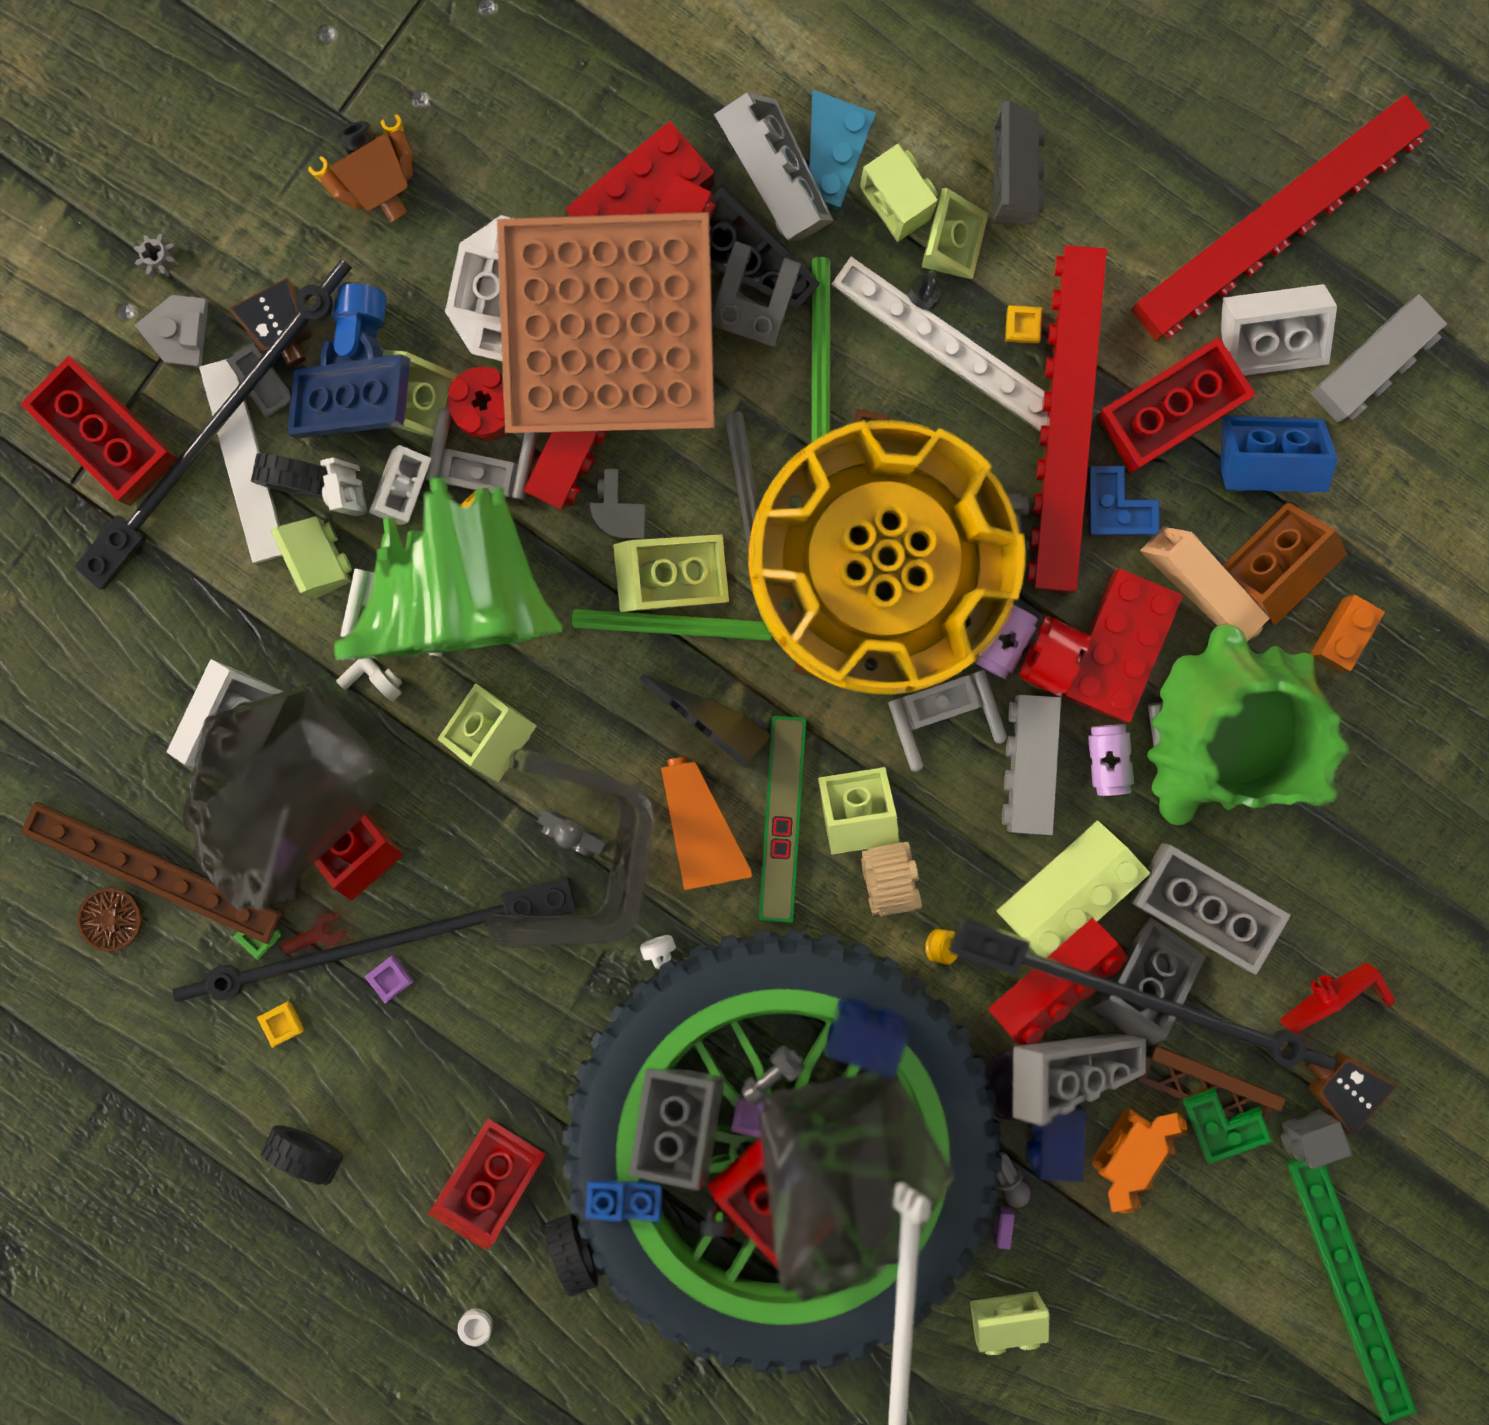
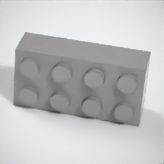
(1209, 908)

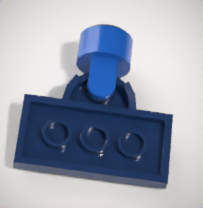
(354, 382)

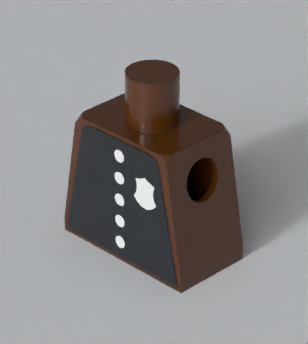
(268, 314)
(1349, 1091)

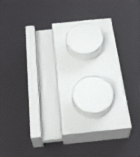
(342, 490)

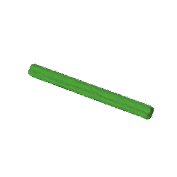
(821, 349)
(670, 624)

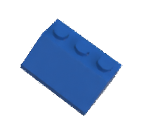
(1276, 454)

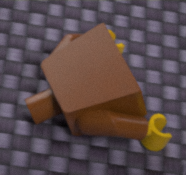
(372, 173)

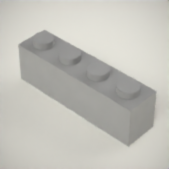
(1378, 358)
(1033, 764)

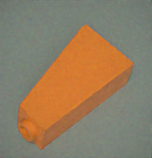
(701, 833)

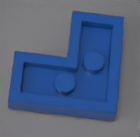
(1110, 512)

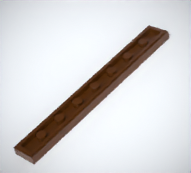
(146, 871)

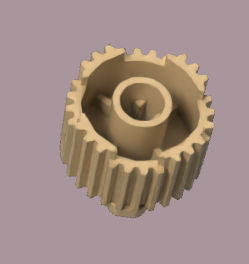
(891, 879)

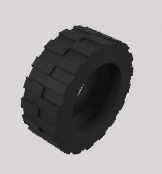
(289, 475)
(301, 1155)
(570, 1256)

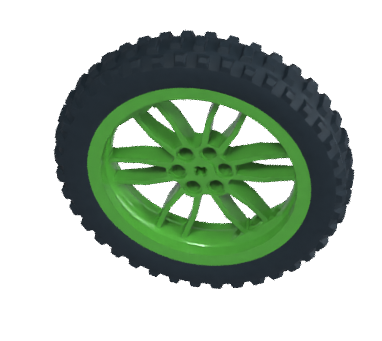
(675, 1012)

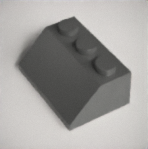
(1017, 165)
(676, 1127)

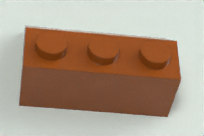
(1285, 560)

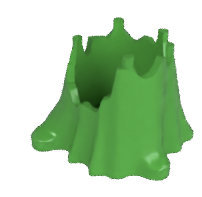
(452, 585)
(1243, 730)

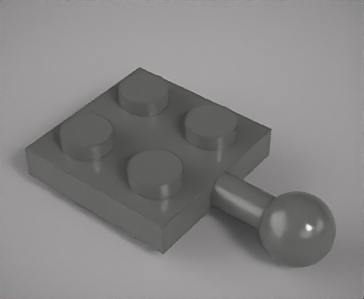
(571, 834)

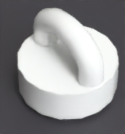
(658, 947)

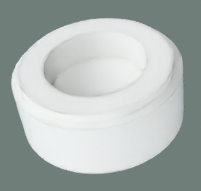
(475, 1327)

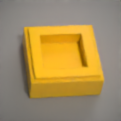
(1023, 324)
(281, 1024)

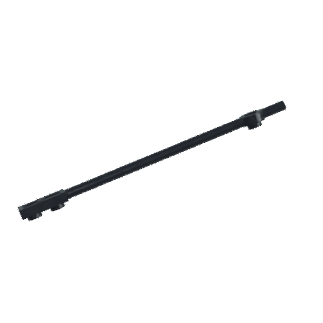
(122, 537)
(538, 900)
(1010, 951)

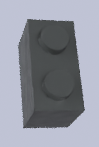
(1315, 1139)

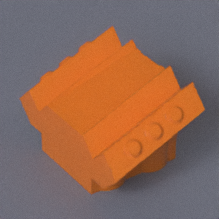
(1135, 1155)

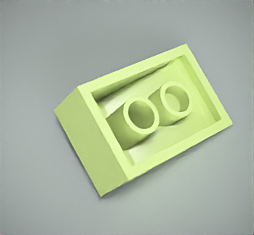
(670, 572)

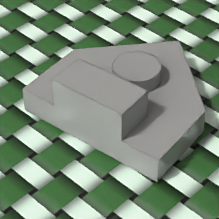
(177, 330)

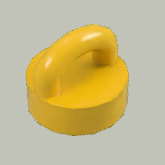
(938, 946)

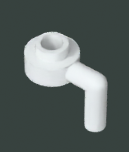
(385, 682)

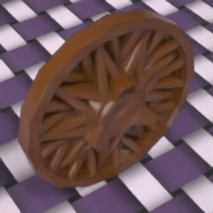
(109, 919)

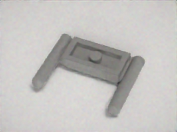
(478, 471)
(942, 703)

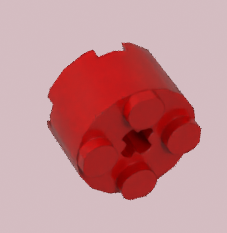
(465, 396)
(1054, 656)

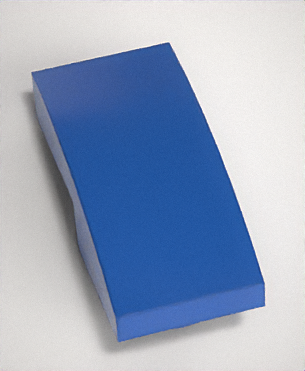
(624, 1199)

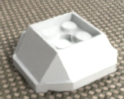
(475, 293)

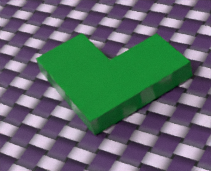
(1224, 1136)

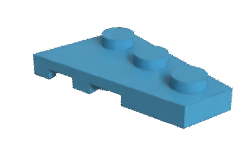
(836, 144)

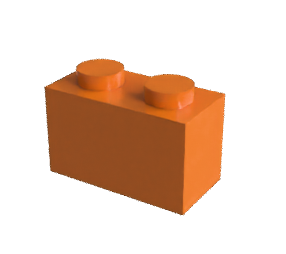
(1347, 634)

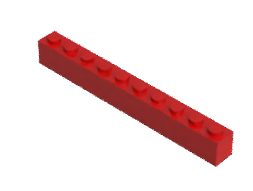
(1280, 218)
(1068, 419)
(570, 453)

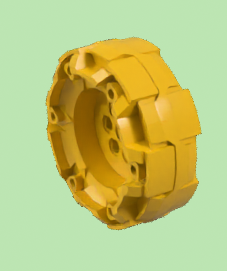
(934, 490)

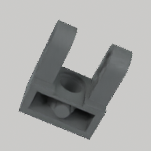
(747, 316)

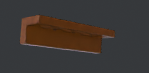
(1209, 1074)

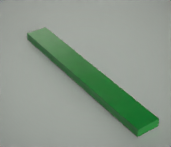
(1352, 1291)

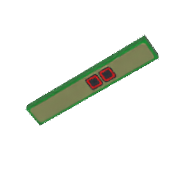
(782, 819)

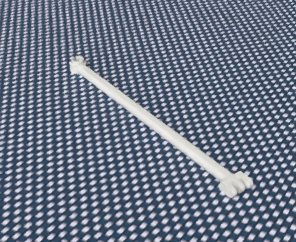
(914, 1211)

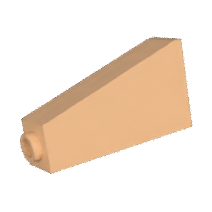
(1204, 580)

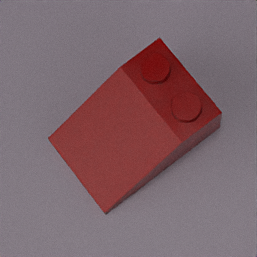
(358, 858)
(486, 1184)
(745, 1197)

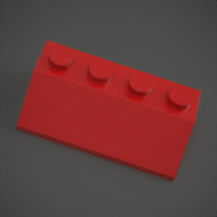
(1047, 999)

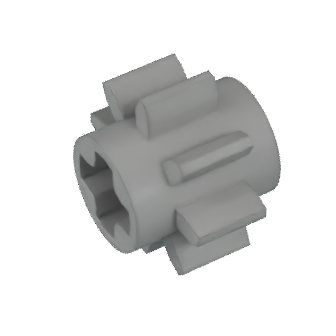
(147, 256)

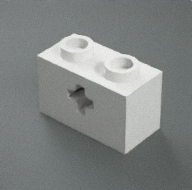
(400, 484)

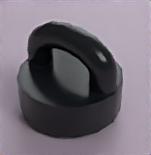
(356, 136)
(925, 291)
(718, 1228)

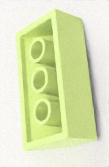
(1072, 889)

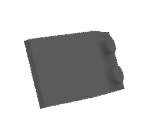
(1158, 965)

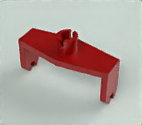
(1334, 996)

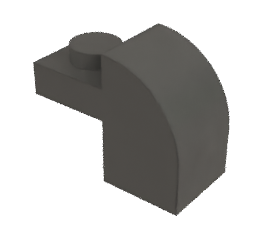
(615, 519)

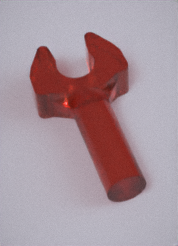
(314, 935)

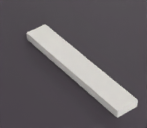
(239, 452)

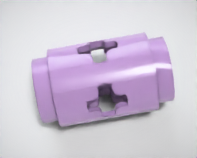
(1001, 662)
(1105, 779)

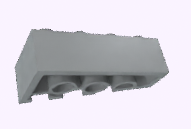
(775, 164)
(1063, 1073)

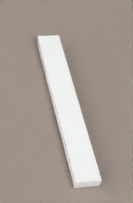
(942, 342)

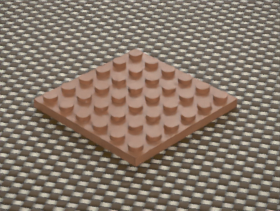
(606, 323)

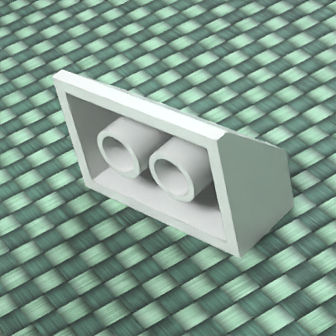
(1279, 329)
(218, 691)

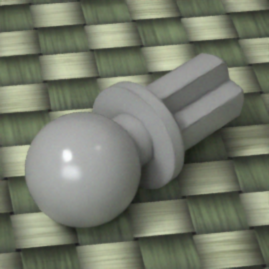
(1010, 1182)

